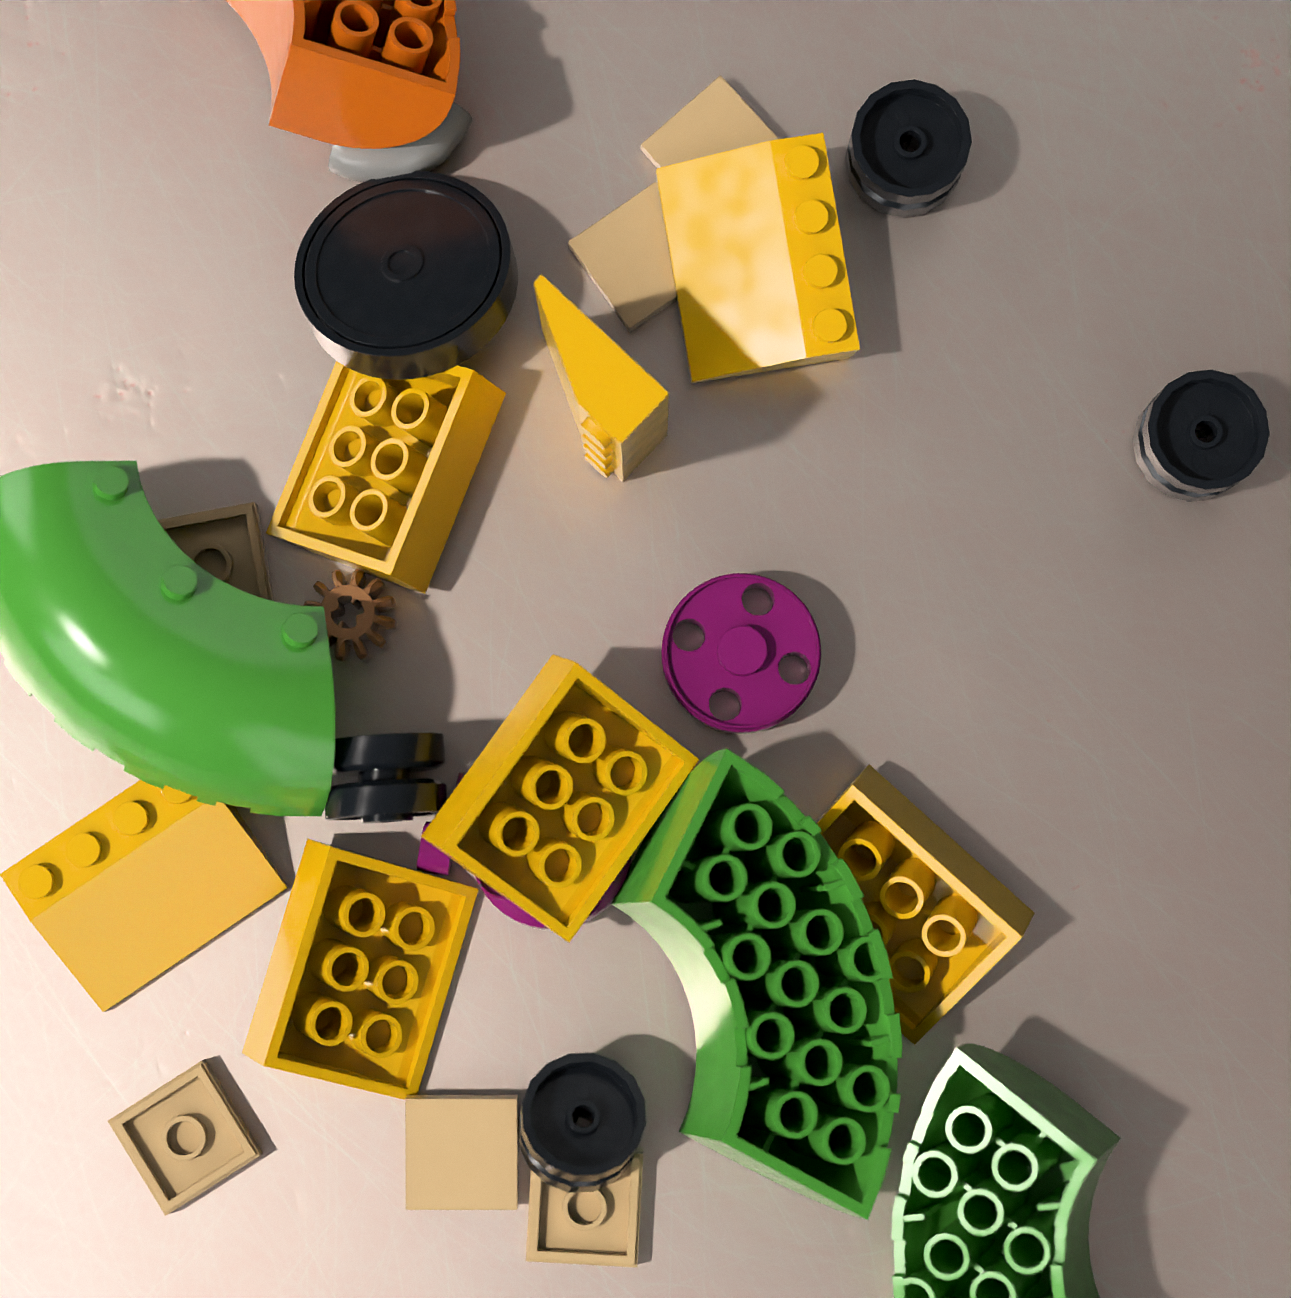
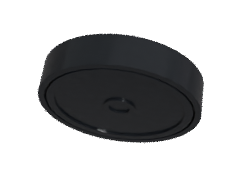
(406, 275)

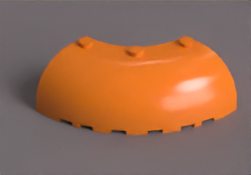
(357, 67)

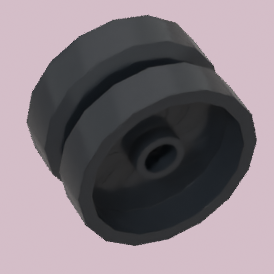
(903, 117)
(1223, 412)
(384, 776)
(574, 1155)

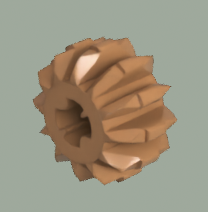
(366, 622)

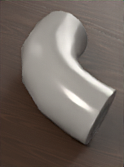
(419, 155)

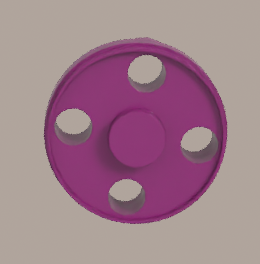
(741, 653)

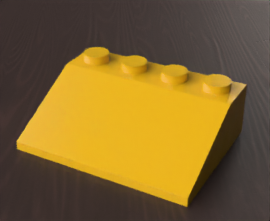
(758, 259)
(610, 396)
(387, 470)
(561, 796)
(141, 886)
(926, 895)
(359, 971)

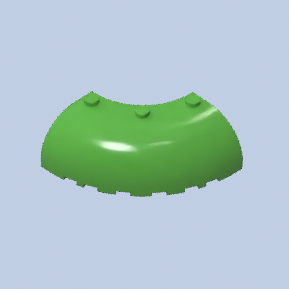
(155, 651)
(778, 983)
(997, 1186)

